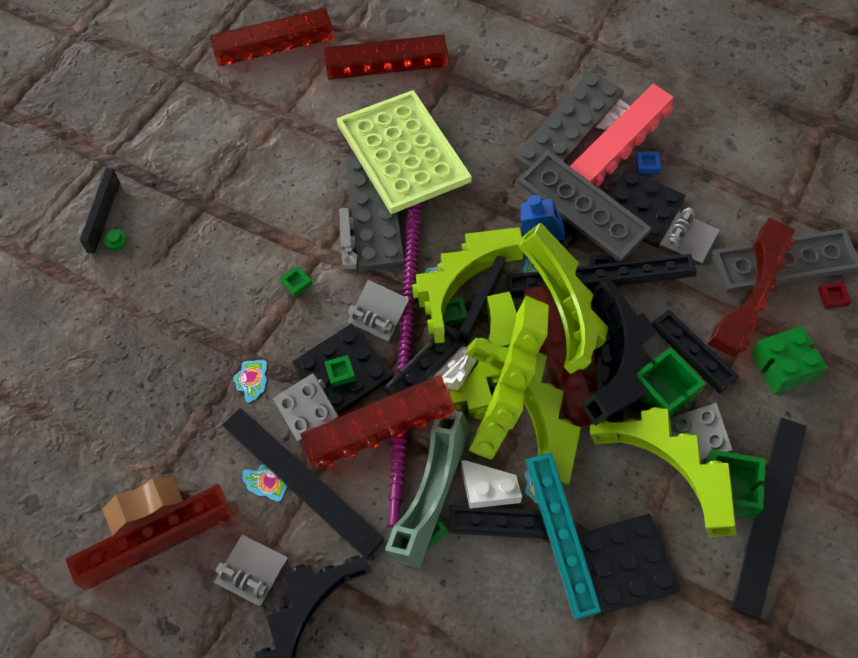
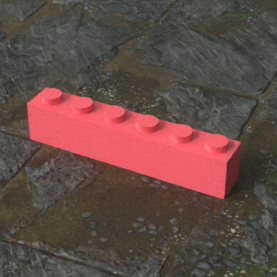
(624, 135)

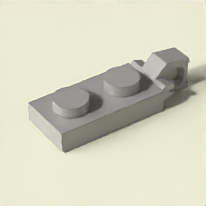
(346, 223)

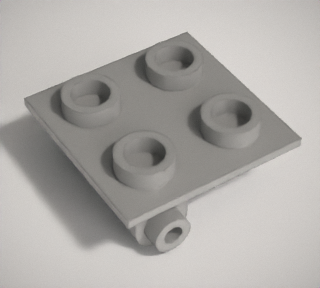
(689, 236)
(377, 310)
(305, 405)
(707, 425)
(250, 570)

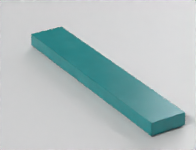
(563, 536)

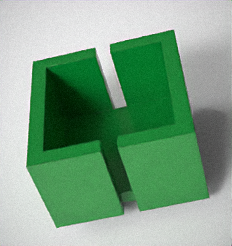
(792, 357)
(671, 382)
(746, 475)

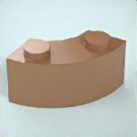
(140, 504)

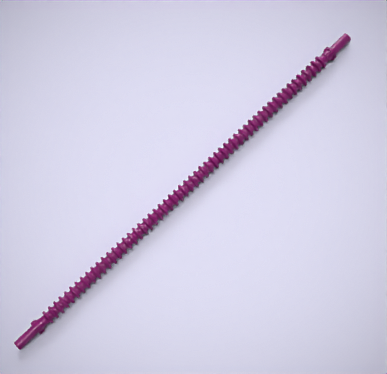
(405, 350)

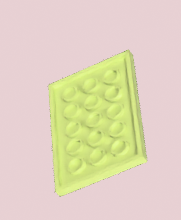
(403, 151)

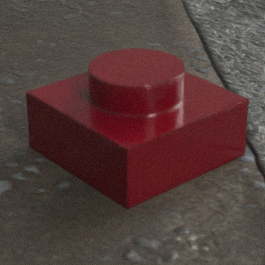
(834, 295)

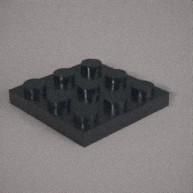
(649, 202)
(366, 364)
(628, 564)

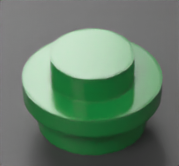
(115, 239)

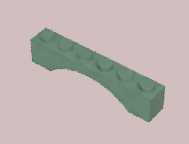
(414, 530)

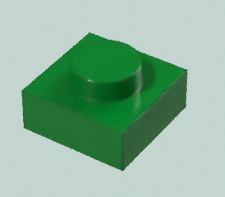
(295, 281)
(455, 312)
(340, 371)

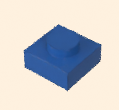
(648, 162)

